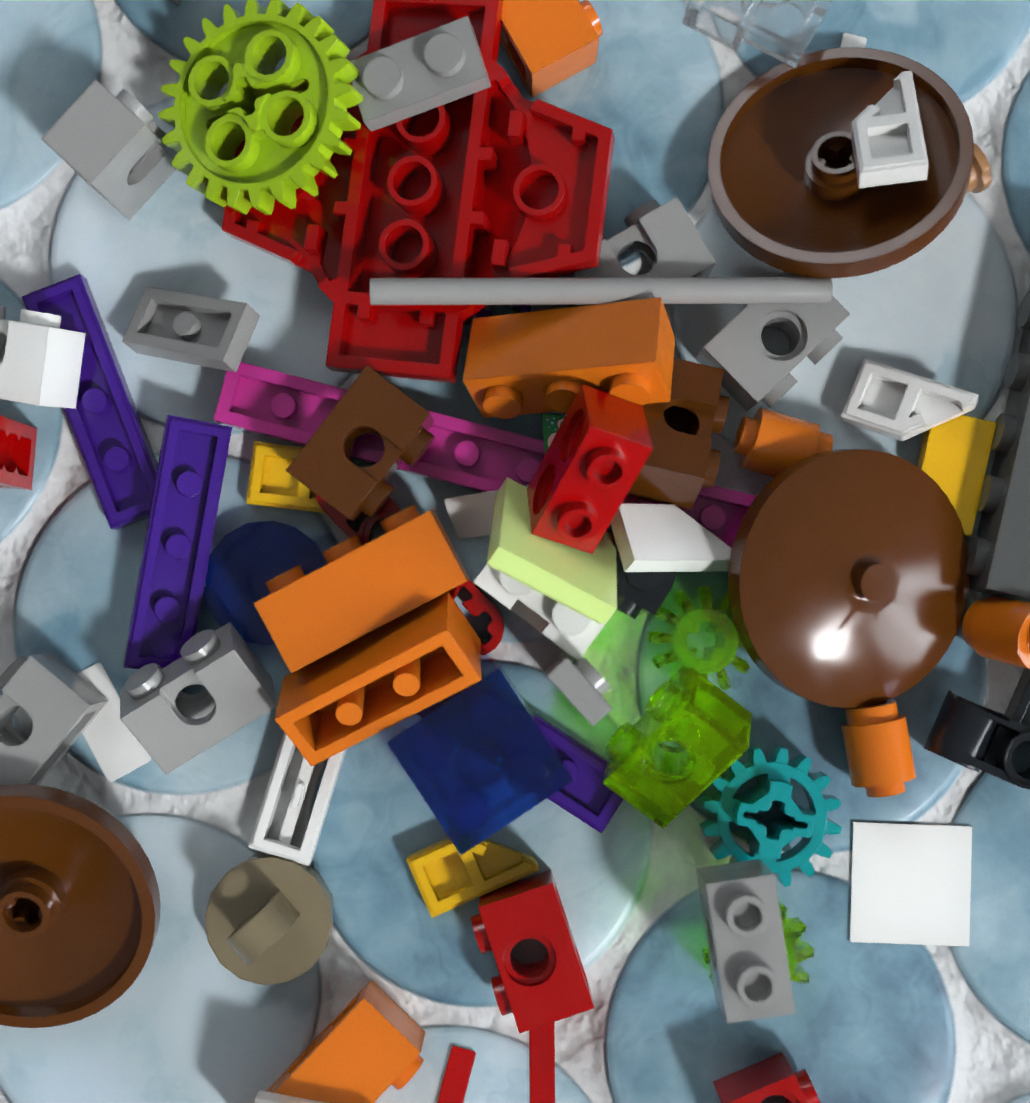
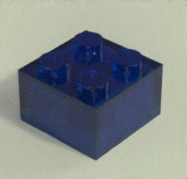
(480, 760)

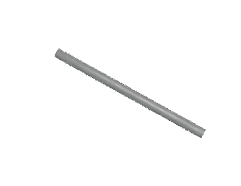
(599, 290)

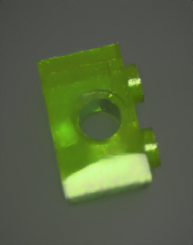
(667, 778)

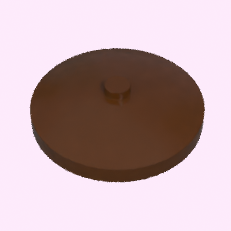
(789, 172)
(848, 577)
(71, 907)

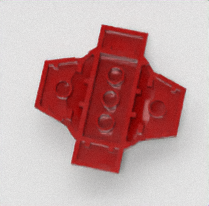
(440, 195)

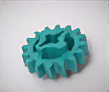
(774, 787)

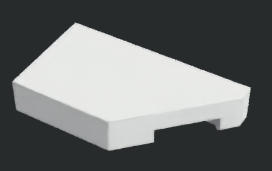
(890, 138)

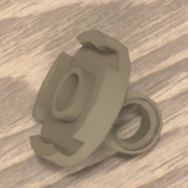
(269, 919)

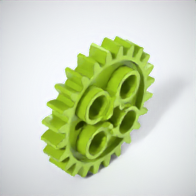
(261, 106)

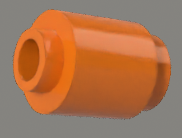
(777, 441)
(999, 630)
(878, 749)

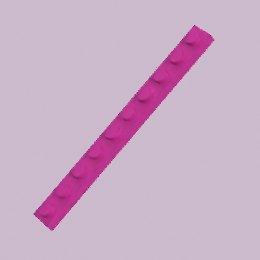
(459, 454)

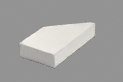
(902, 402)
(666, 541)

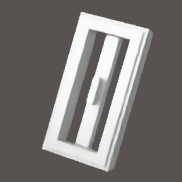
(283, 847)

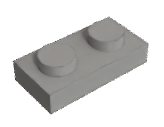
(420, 74)
(191, 328)
(581, 686)

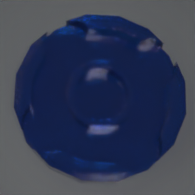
(243, 566)

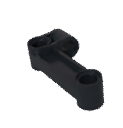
(982, 736)

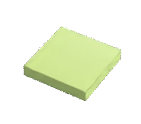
(556, 570)

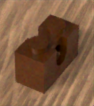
(366, 408)
(682, 437)

